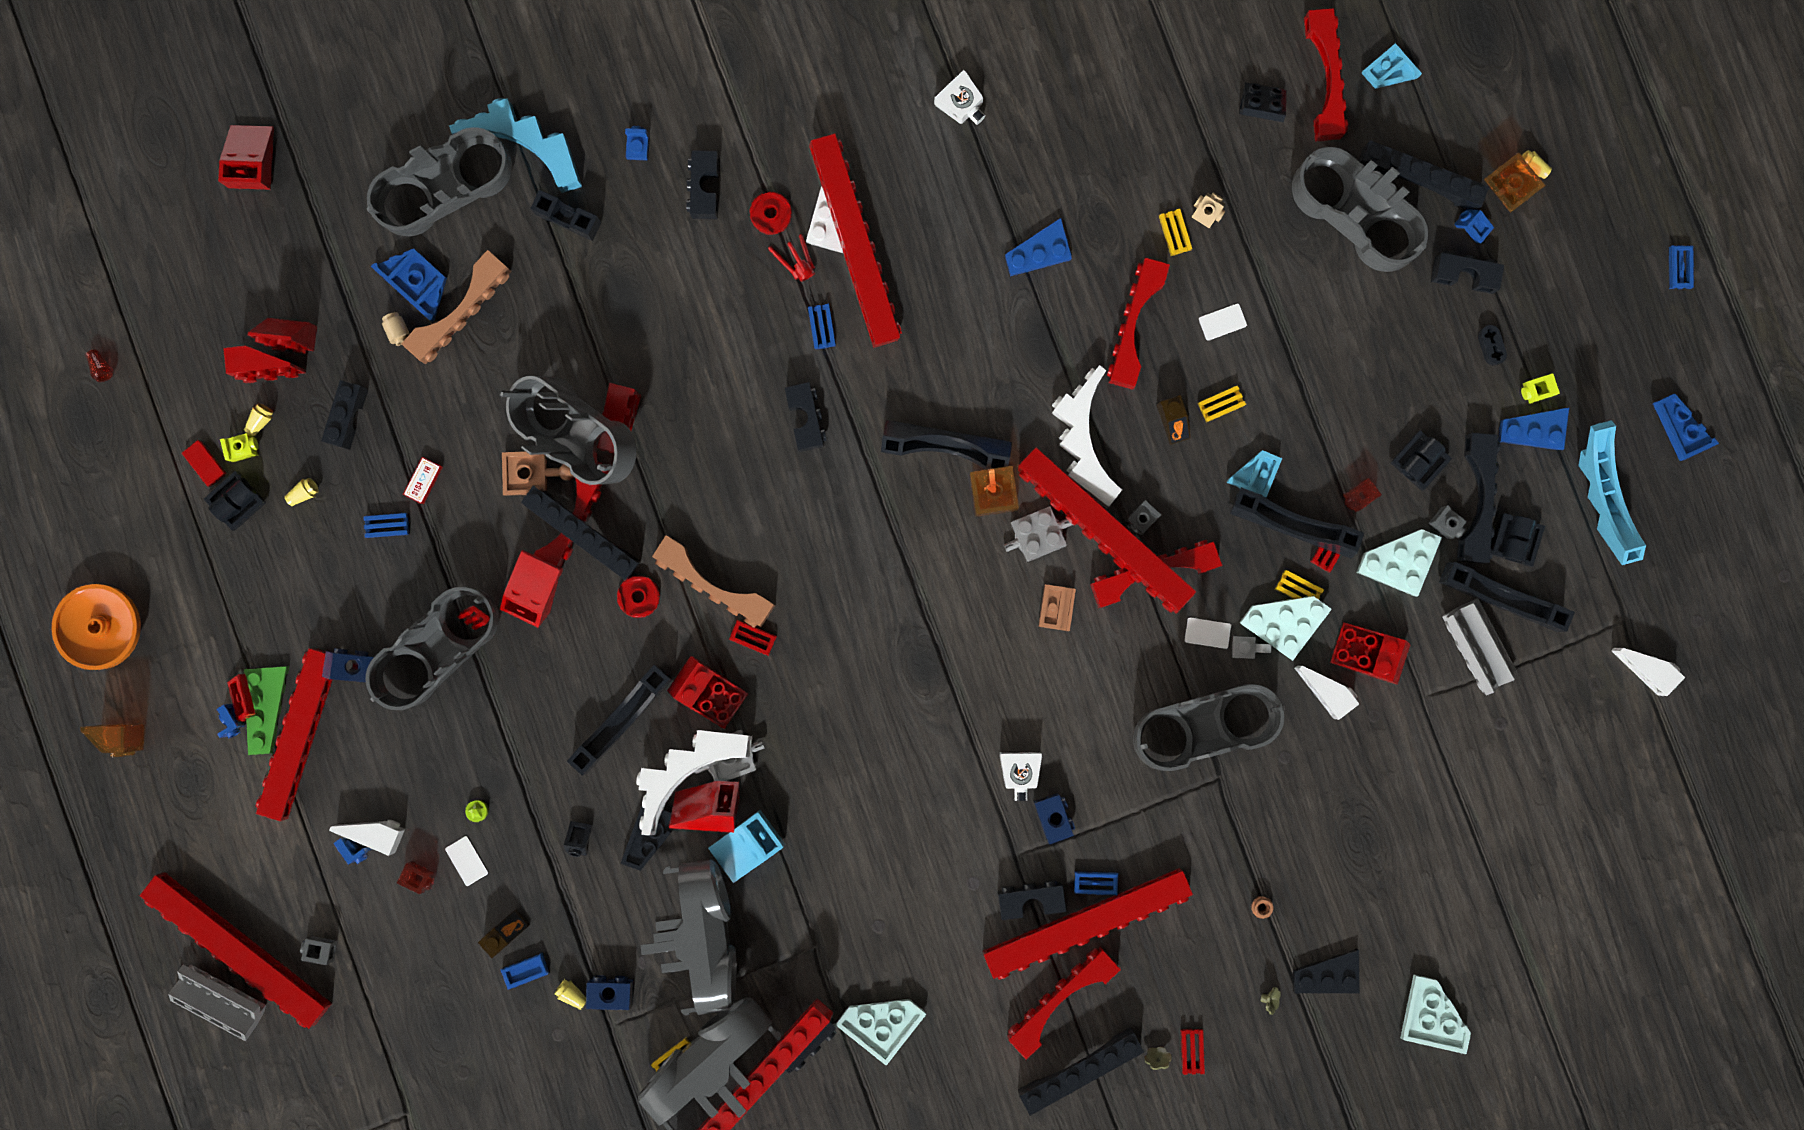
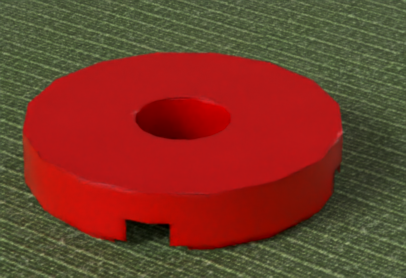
(770, 225)
(626, 600)

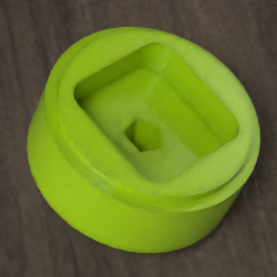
(476, 810)

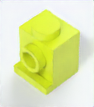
(1546, 385)
(232, 452)

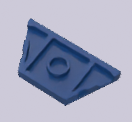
(414, 280)

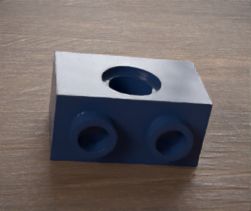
(336, 662)
(1054, 831)
(598, 999)

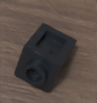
(577, 839)

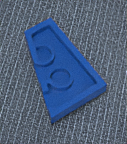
(1040, 251)
(1536, 430)

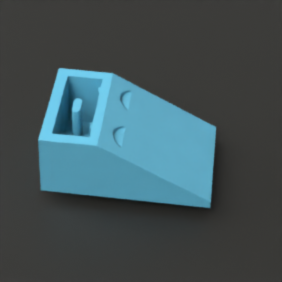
(747, 847)

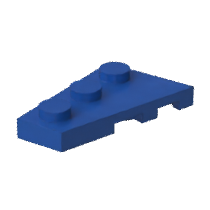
(1682, 429)

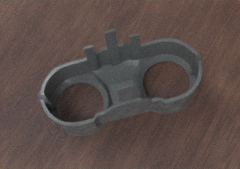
(440, 178)
(1365, 200)
(577, 438)
(434, 645)
(1206, 726)
(701, 937)
(707, 1064)

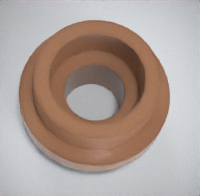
(1268, 907)

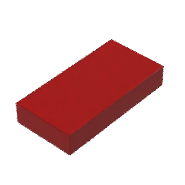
(204, 463)

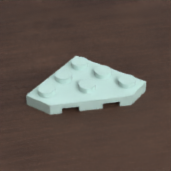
(1402, 561)
(1286, 622)
(1433, 1018)
(881, 1025)

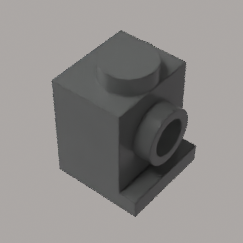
(1146, 510)
(1441, 523)
(311, 954)

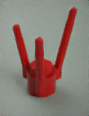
(802, 269)

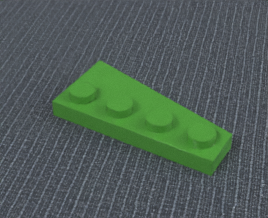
(266, 692)

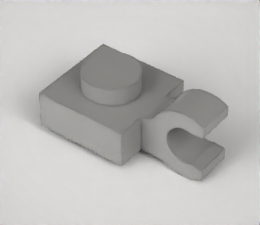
(1245, 647)

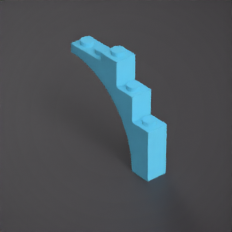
(527, 132)
(1606, 496)

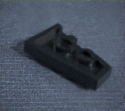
(643, 847)
(1332, 975)

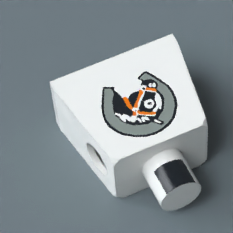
(961, 100)
(1020, 771)

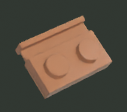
(1057, 607)

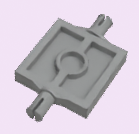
(1038, 534)
(733, 767)

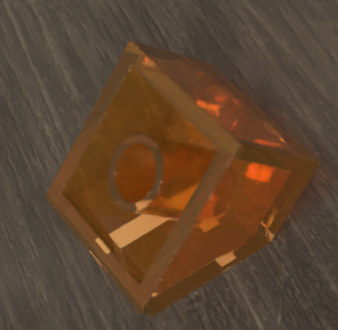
(1514, 182)
(993, 491)
(116, 739)

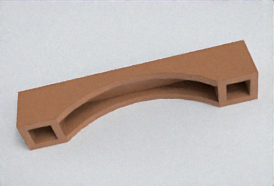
(427, 340)
(677, 558)

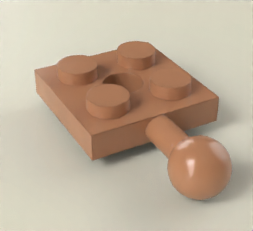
(514, 461)

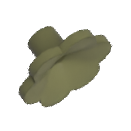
(1272, 1000)
(1158, 1058)

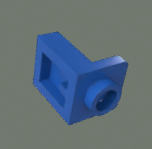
(637, 143)
(1475, 224)
(228, 718)
(349, 851)

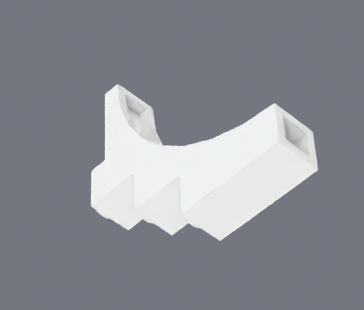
(1077, 441)
(680, 764)

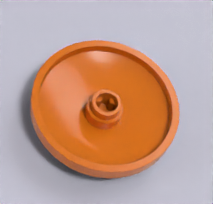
(96, 627)

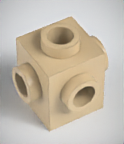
(1205, 216)

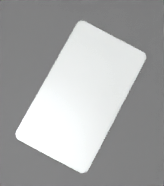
(1222, 322)
(1207, 633)
(466, 861)

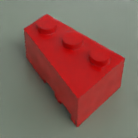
(619, 406)

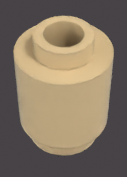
(395, 328)

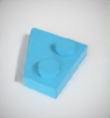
(1391, 69)
(1257, 473)

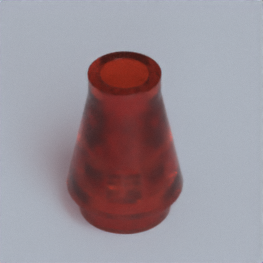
(99, 368)

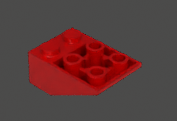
(247, 157)
(285, 334)
(250, 364)
(531, 589)
(1370, 653)
(707, 692)
(706, 807)

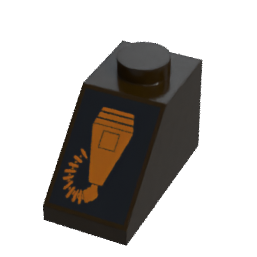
(1174, 419)
(503, 934)

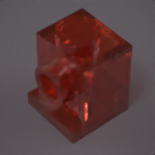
(1368, 489)
(409, 878)

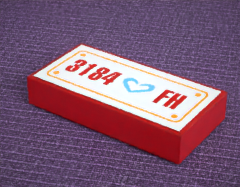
(422, 480)

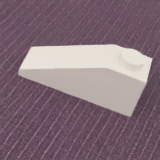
(1655, 673)
(1332, 695)
(380, 835)

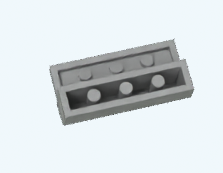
(1480, 646)
(216, 1002)

